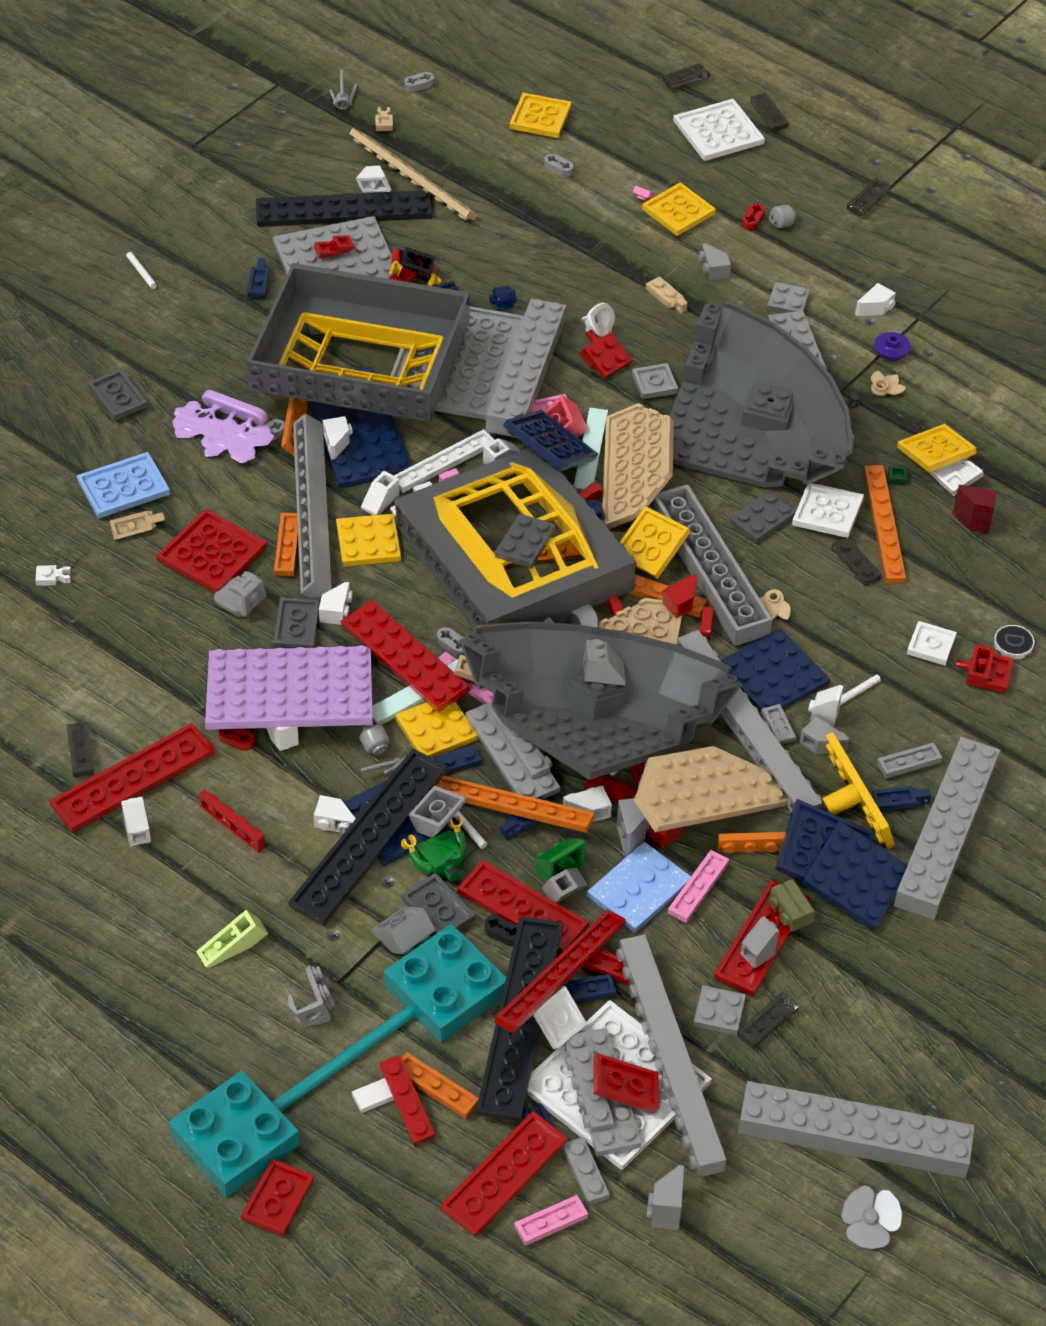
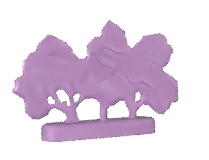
(225, 433)

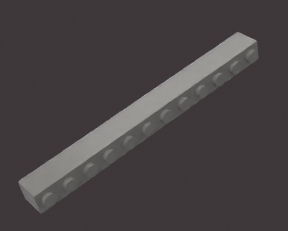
(311, 507)
(757, 736)
(671, 1057)

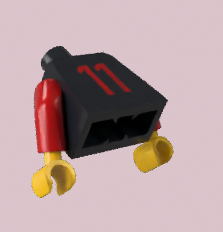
(414, 261)

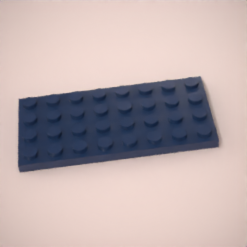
(372, 446)

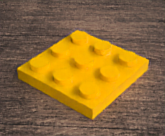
(540, 115)
(678, 209)
(937, 448)
(368, 540)
(654, 541)
(434, 731)

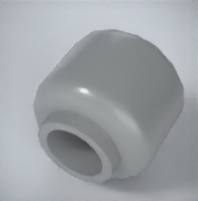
(782, 216)
(374, 739)

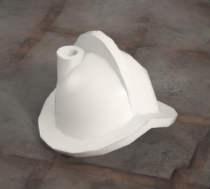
(599, 319)

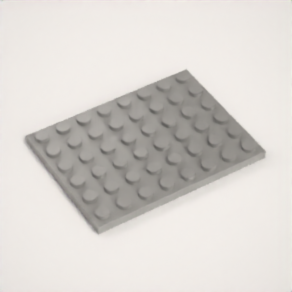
(368, 258)
(476, 365)

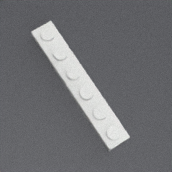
(443, 461)

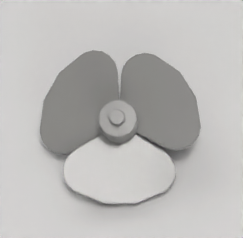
(866, 1220)

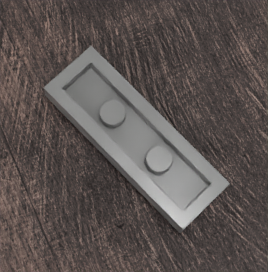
(909, 760)
(585, 1171)

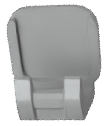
(241, 594)
(323, 1004)

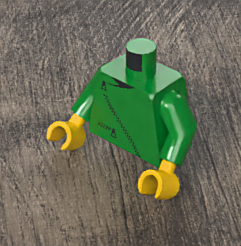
(439, 854)

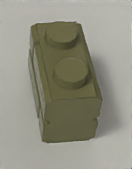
(792, 905)

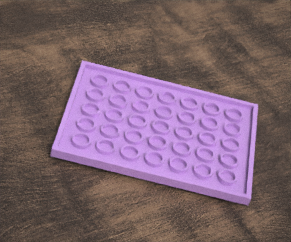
(289, 687)

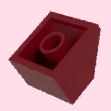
(975, 507)

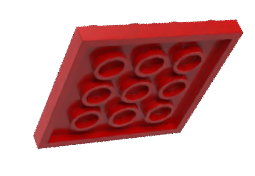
(211, 551)

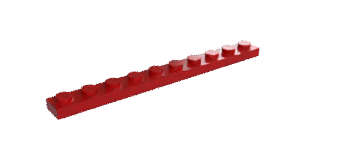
(559, 971)

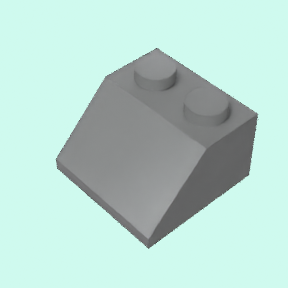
(602, 664)
(435, 811)
(631, 826)
(404, 929)
(666, 1200)

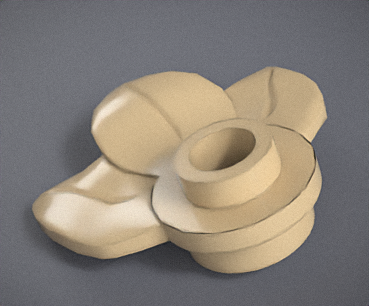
(886, 385)
(777, 606)

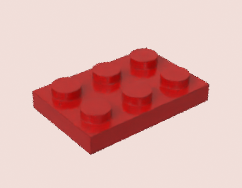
(625, 1083)
(277, 1198)

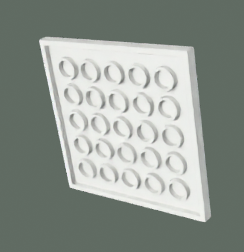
(553, 1087)

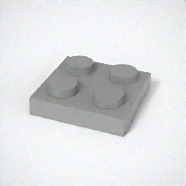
(787, 298)
(655, 381)
(719, 1010)

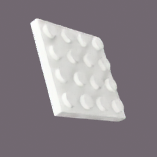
(718, 129)

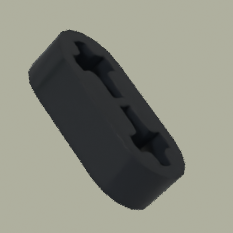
(501, 932)

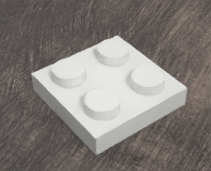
(931, 643)
(559, 1018)

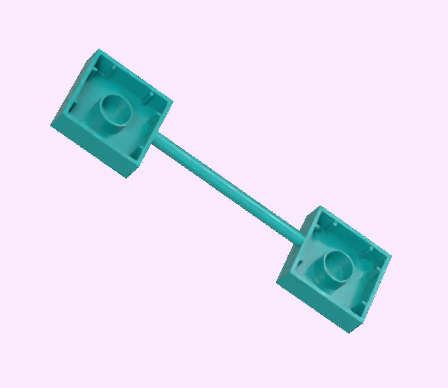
(240, 1131)

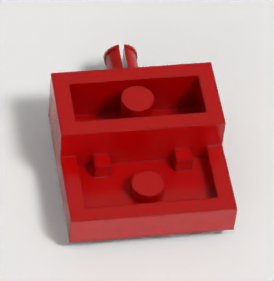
(605, 354)
(987, 669)

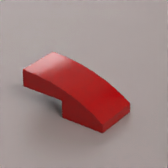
(338, 246)

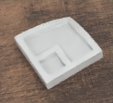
(960, 472)

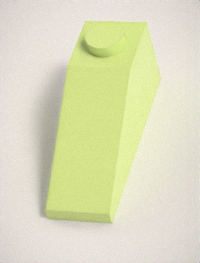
(233, 939)

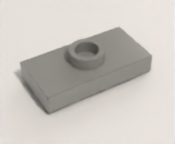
(778, 723)

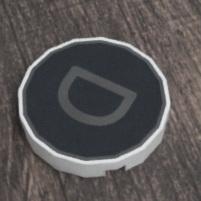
(1014, 641)

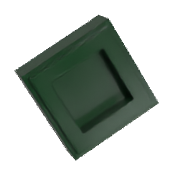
(897, 475)

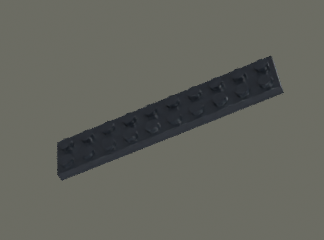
(343, 208)
(367, 837)
(513, 1054)

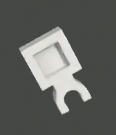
(50, 575)

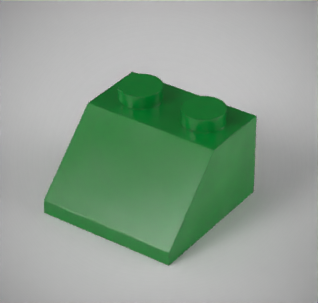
(560, 857)

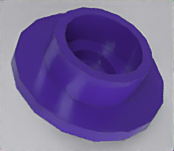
(892, 346)

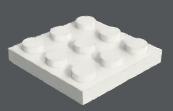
(828, 510)

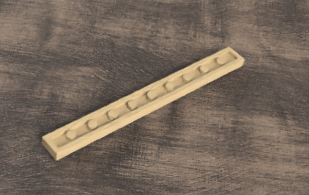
(417, 178)

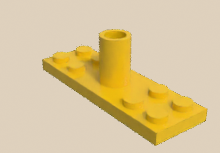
(854, 793)

